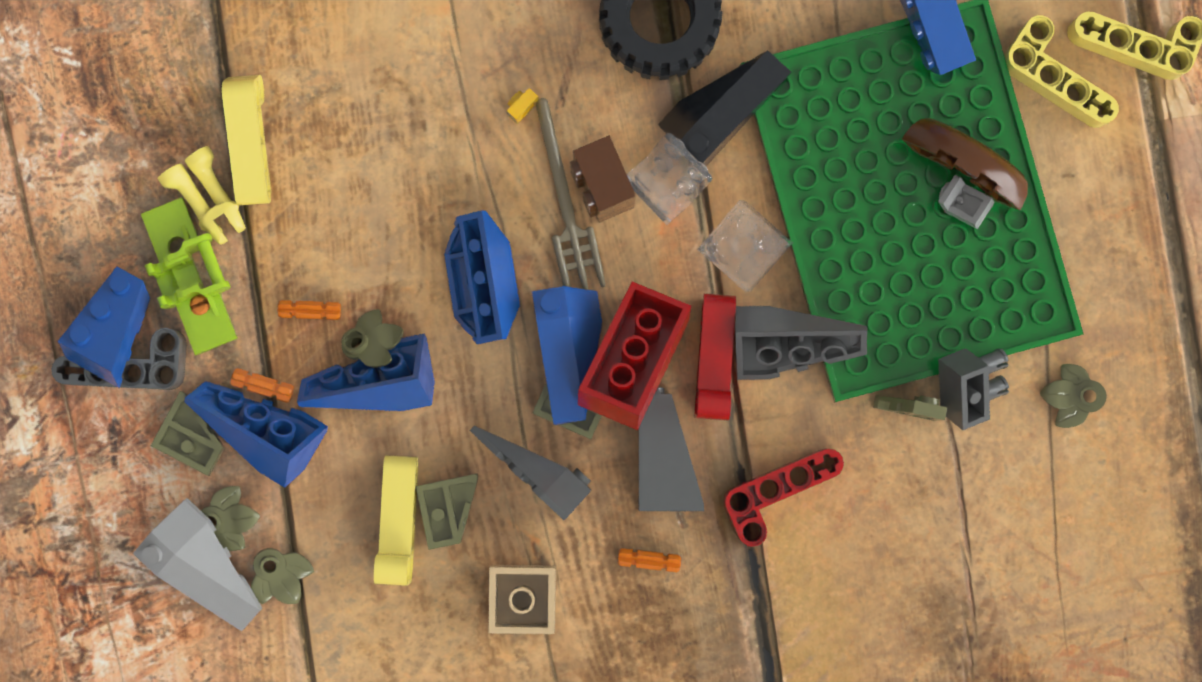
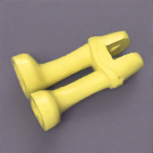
(201, 165)

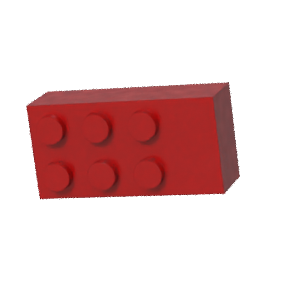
(634, 355)

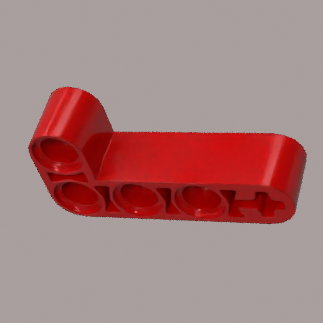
(715, 357)
(784, 489)

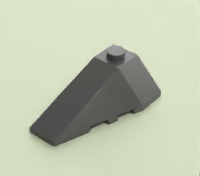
(783, 339)
(549, 480)

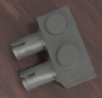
(967, 386)

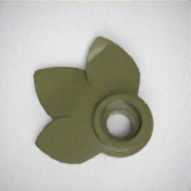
(375, 340)
(1069, 396)
(231, 517)
(282, 580)

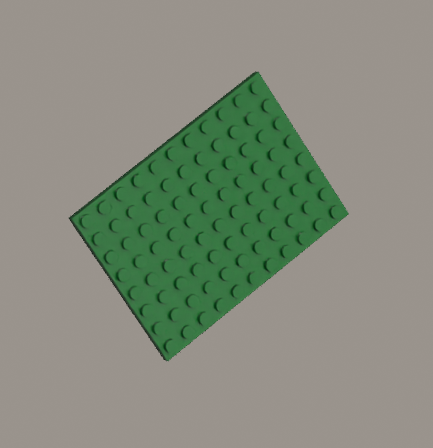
(870, 214)

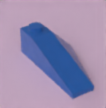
(569, 339)
(395, 387)
(266, 436)

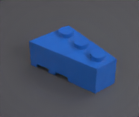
(939, 33)
(107, 327)

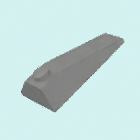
(195, 563)

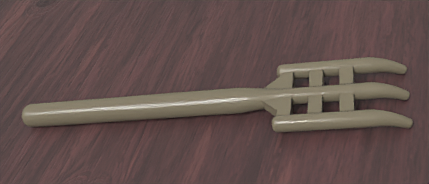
(572, 232)

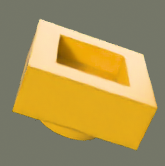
(521, 104)

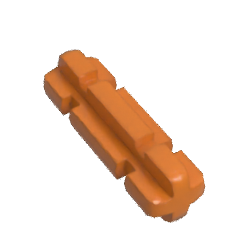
(309, 310)
(262, 385)
(649, 560)

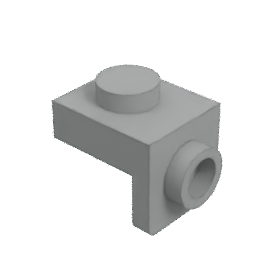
(965, 202)

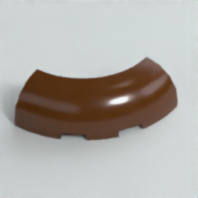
(972, 158)

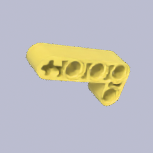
(1132, 38)
(1062, 76)
(246, 139)
(397, 521)

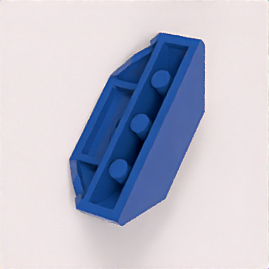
(481, 277)

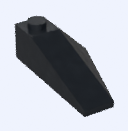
(720, 109)

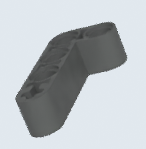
(149, 368)

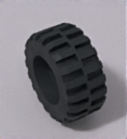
(655, 58)

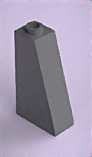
(664, 462)

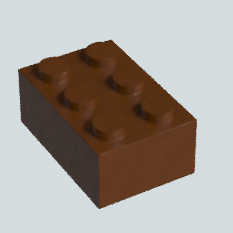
(603, 178)

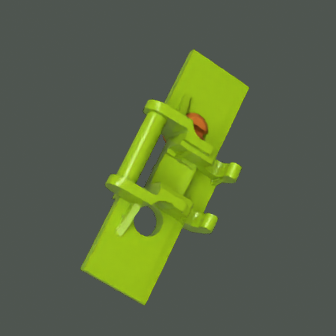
(179, 280)

